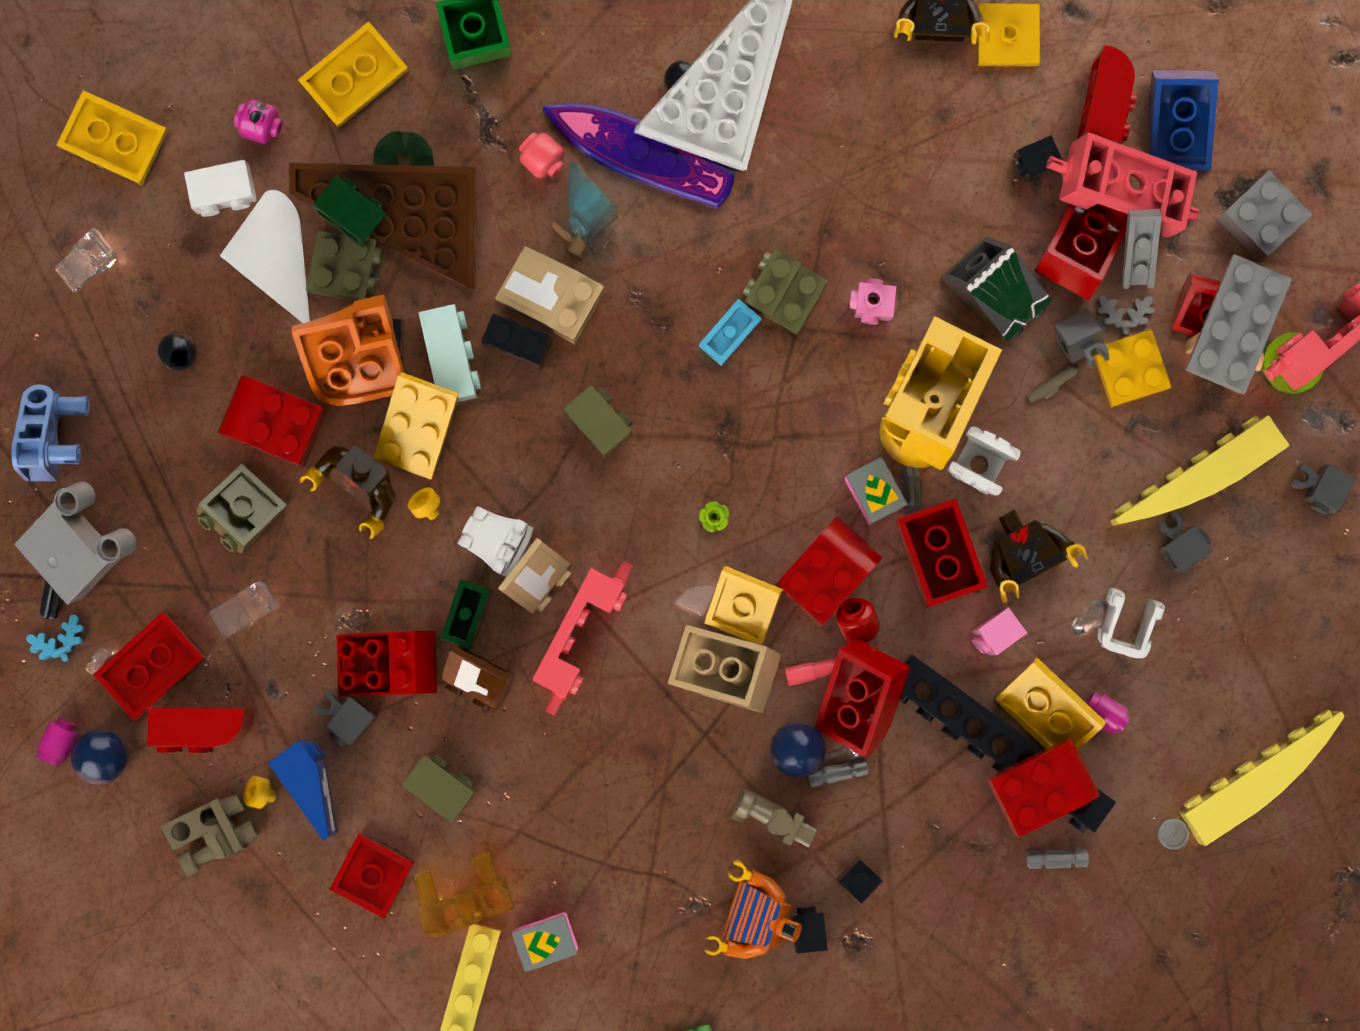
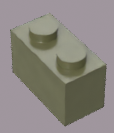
(598, 420)
(439, 786)

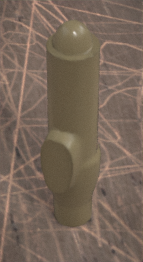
(1051, 386)

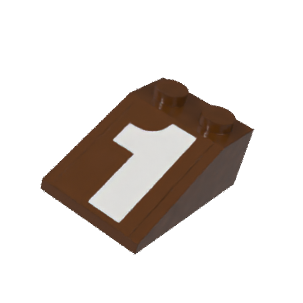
(476, 677)

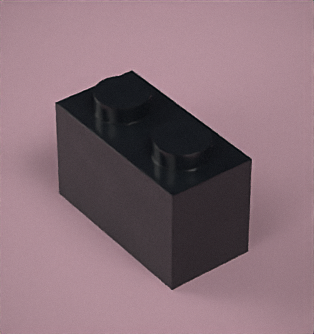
(516, 341)

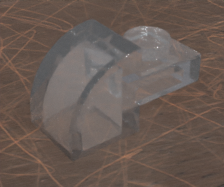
(87, 259)
(244, 609)

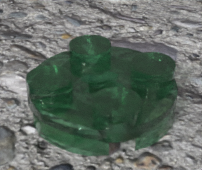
(403, 144)

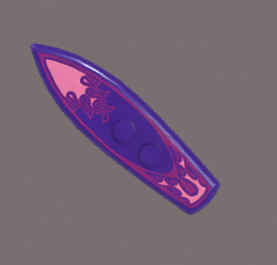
(611, 141)

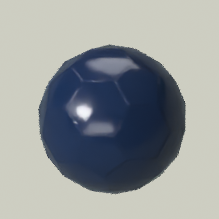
(797, 749)
(99, 757)

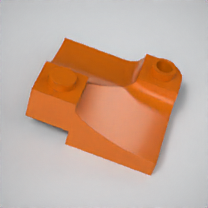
(351, 352)

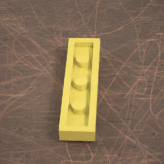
(471, 978)

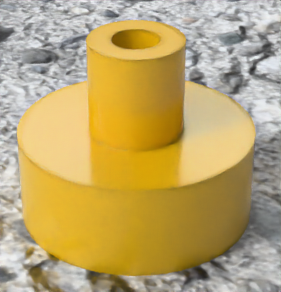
(424, 503)
(258, 792)

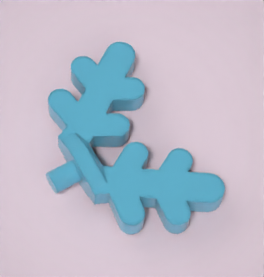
(68, 640)

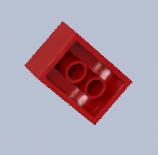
(1109, 96)
(1083, 247)
(272, 421)
(941, 553)
(829, 571)
(861, 697)
(196, 728)
(1043, 787)

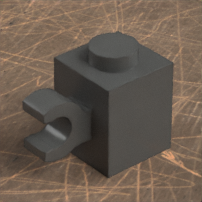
(1082, 337)
(1327, 488)
(1184, 547)
(348, 721)

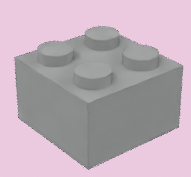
(1264, 216)

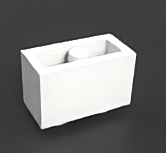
(220, 188)

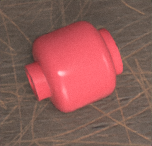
(541, 155)

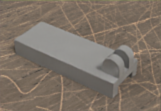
(1141, 248)

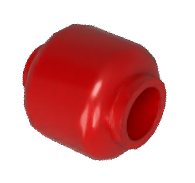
(857, 620)

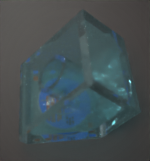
(588, 205)

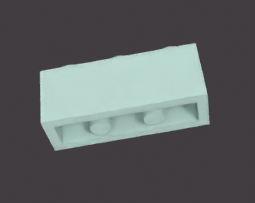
(448, 351)

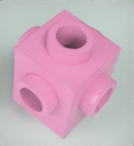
(882, 294)

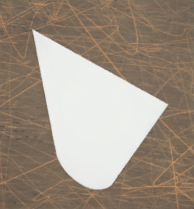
(271, 252)

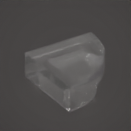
(696, 599)
(1091, 619)
(99, 658)

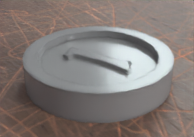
(1173, 833)

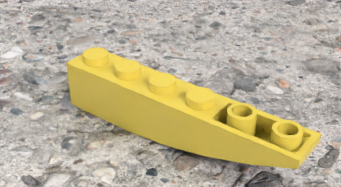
(1210, 471)
(1257, 782)

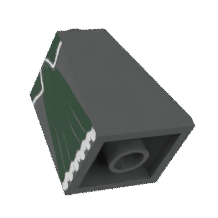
(998, 288)

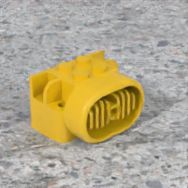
(935, 395)

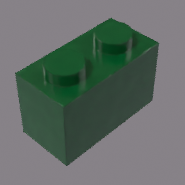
(349, 210)
(466, 614)

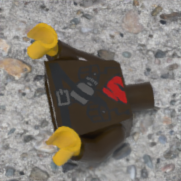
(941, 21)
(360, 478)
(1028, 552)

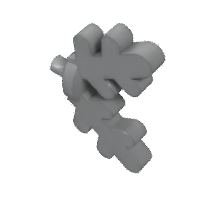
(1114, 318)

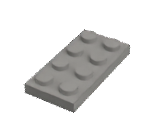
(1238, 324)

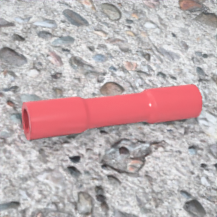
(808, 671)

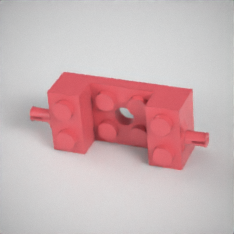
(1100, 174)
(1307, 355)
(559, 674)

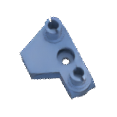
(35, 441)

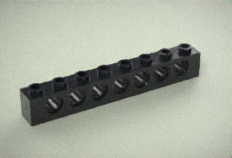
(1086, 817)

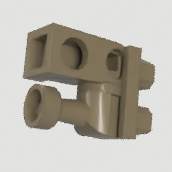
(775, 818)
(216, 827)

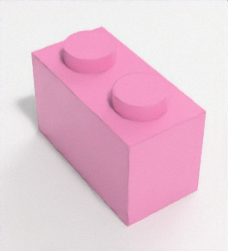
(997, 632)

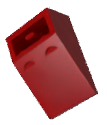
(386, 663)

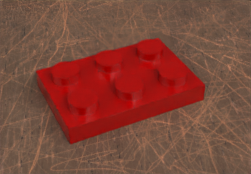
(149, 666)

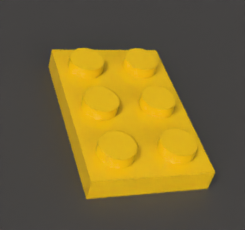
(353, 74)
(112, 137)
(416, 425)
(1048, 707)

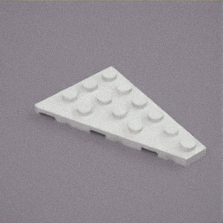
(723, 93)

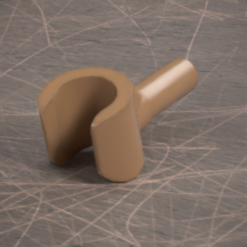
(577, 245)

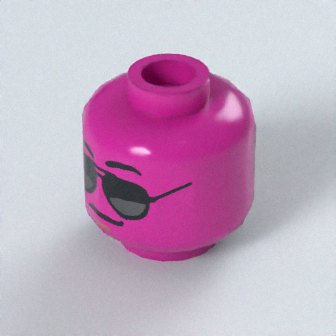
(258, 121)

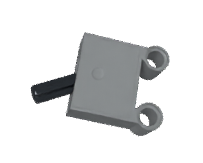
(70, 550)

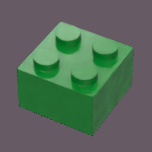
(473, 31)

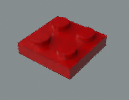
(371, 875)

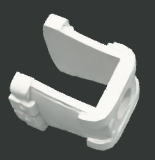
(993, 450)
(496, 539)
(1152, 612)

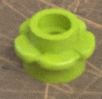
(722, 515)

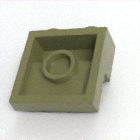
(343, 267)
(784, 290)
(239, 509)

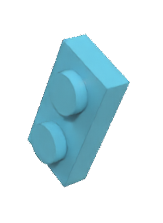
(730, 332)

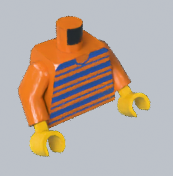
(756, 917)

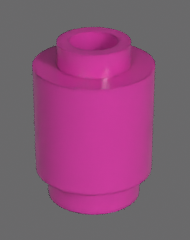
(1110, 711)
(57, 741)

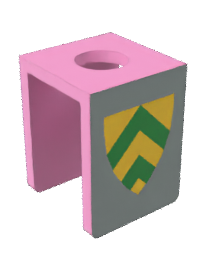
(875, 491)
(545, 941)

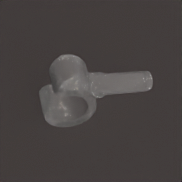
(839, 752)

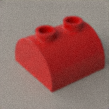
(1194, 303)

